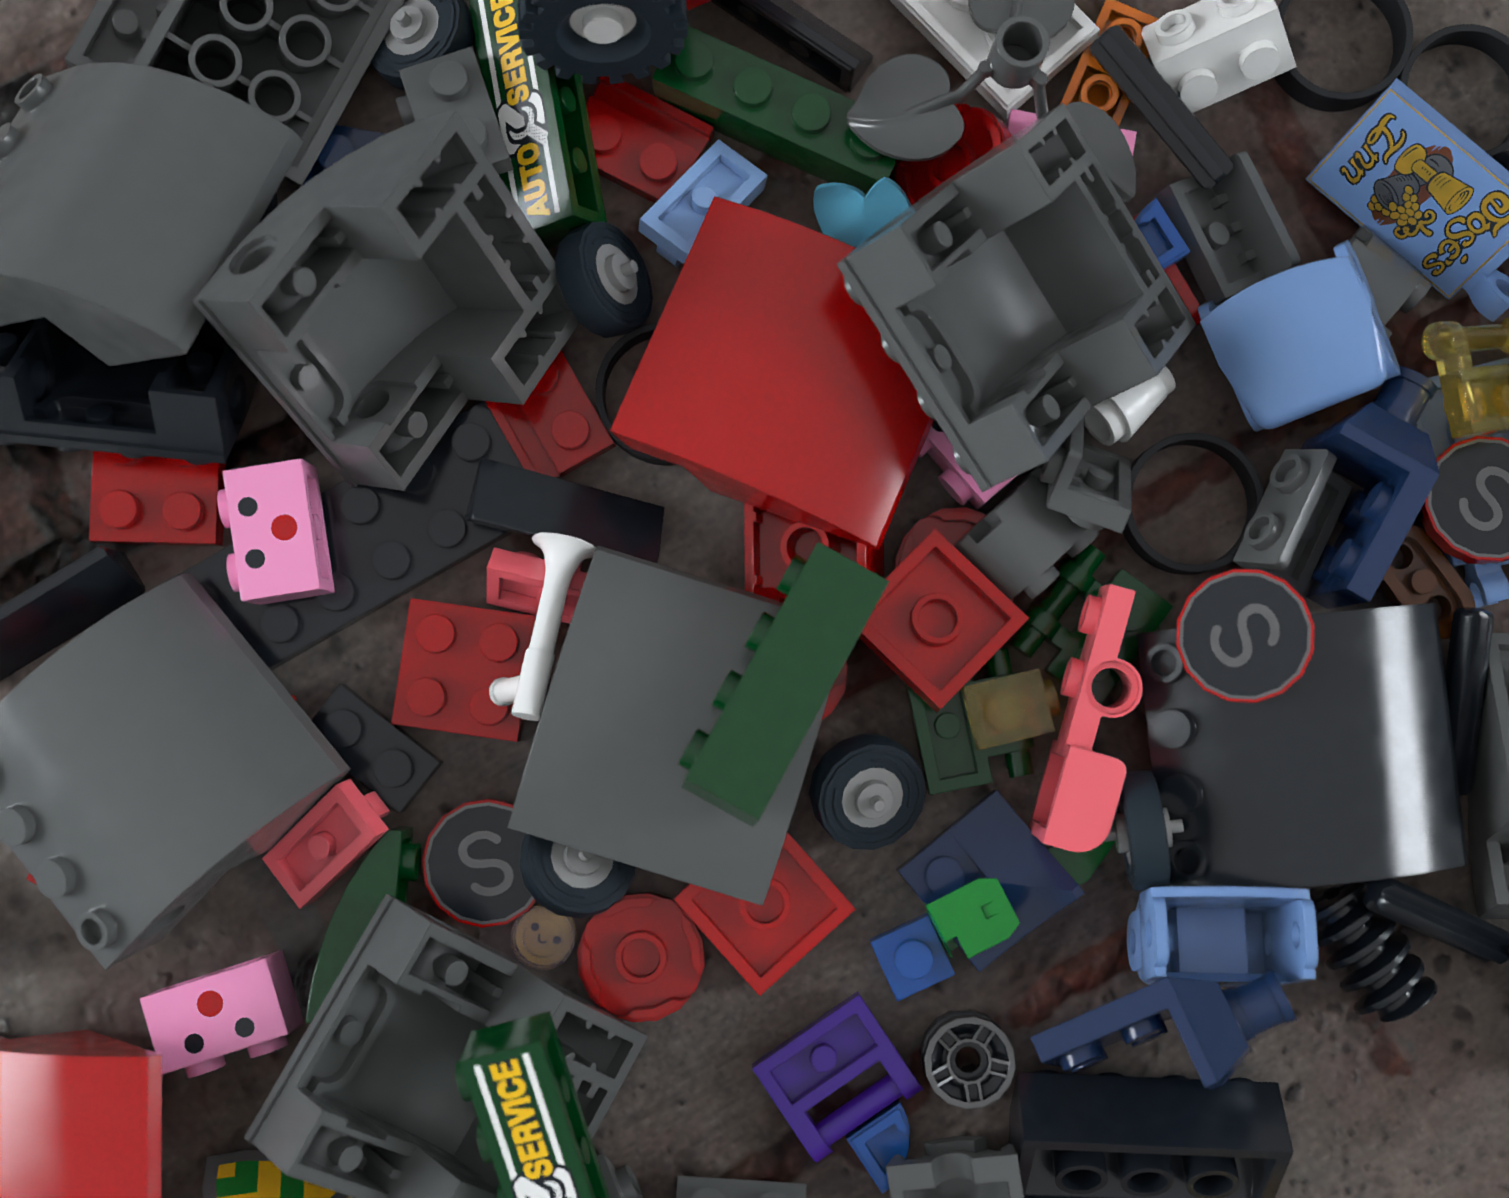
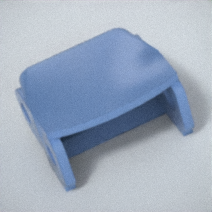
(1301, 340)
(1223, 934)

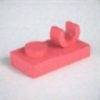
(518, 579)
(327, 842)

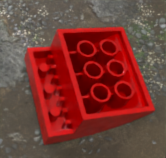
(776, 380)
(79, 1117)

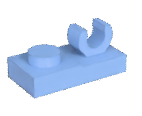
(680, 212)

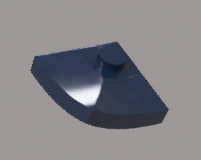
(993, 844)

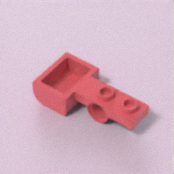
(1079, 784)

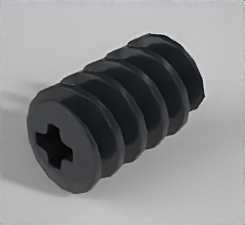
(1373, 953)

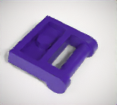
(824, 1060)

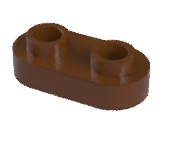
(1426, 575)

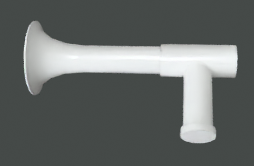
(529, 689)

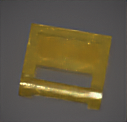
(1473, 396)

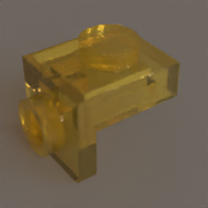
(1011, 708)

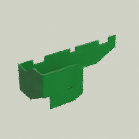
(966, 909)

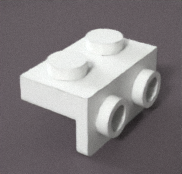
(1218, 48)

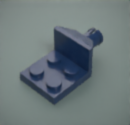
(1395, 467)
(1209, 1021)

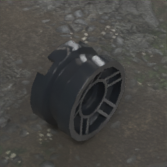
(973, 1084)

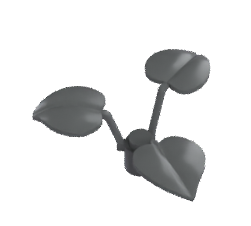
(912, 113)

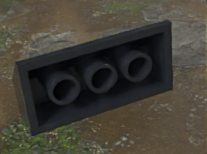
(1147, 1136)

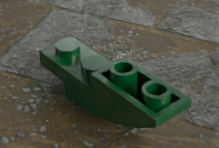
(383, 871)

